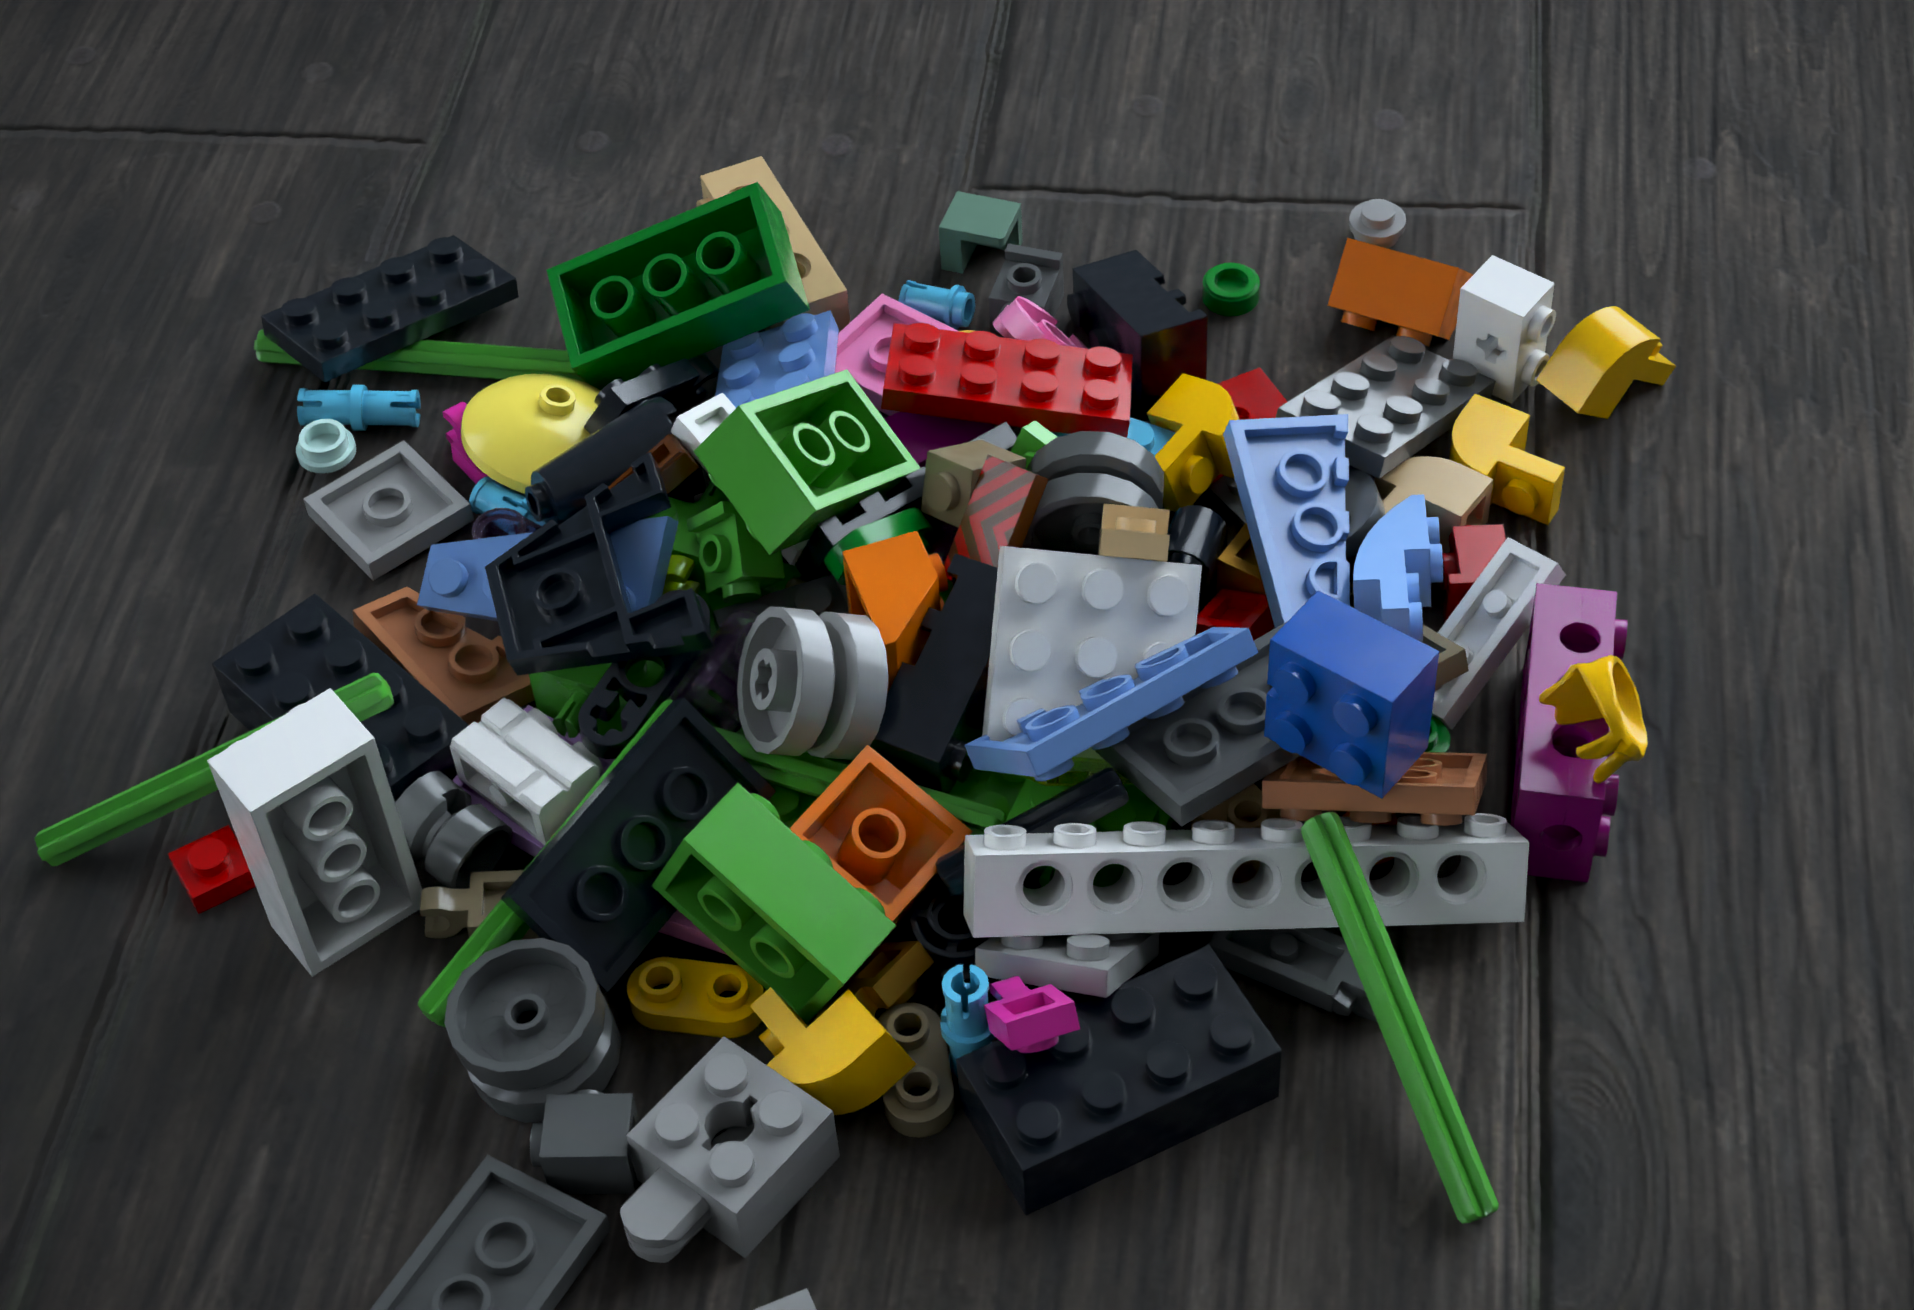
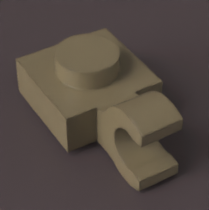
(454, 909)

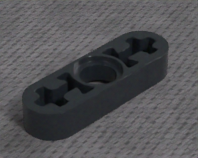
(641, 701)

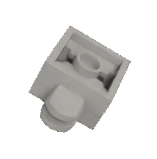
(745, 1180)

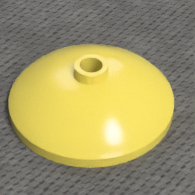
(525, 424)

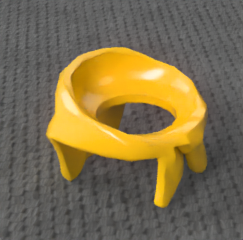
(1605, 692)

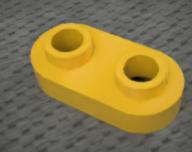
(692, 998)

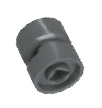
(451, 830)

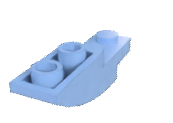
(1398, 566)

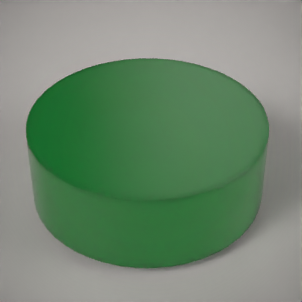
(1231, 289)

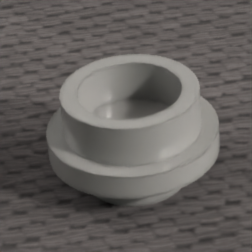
(1377, 222)

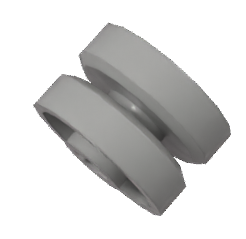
(812, 683)

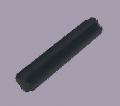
(1077, 804)

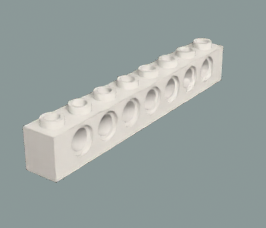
(996, 904)

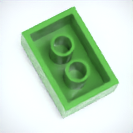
(803, 458)
(773, 902)

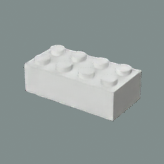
(319, 830)

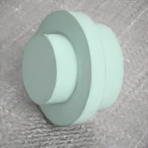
(325, 446)

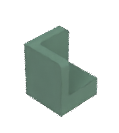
(974, 222)

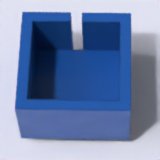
(1350, 693)

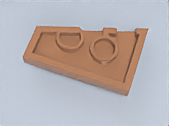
(443, 654)

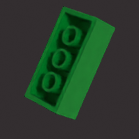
(678, 288)

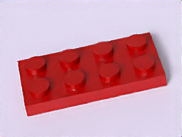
(1007, 380)

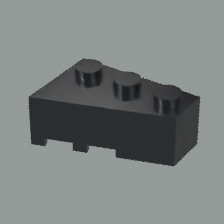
(1132, 313)
(943, 697)

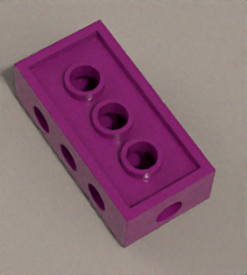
(1553, 788)

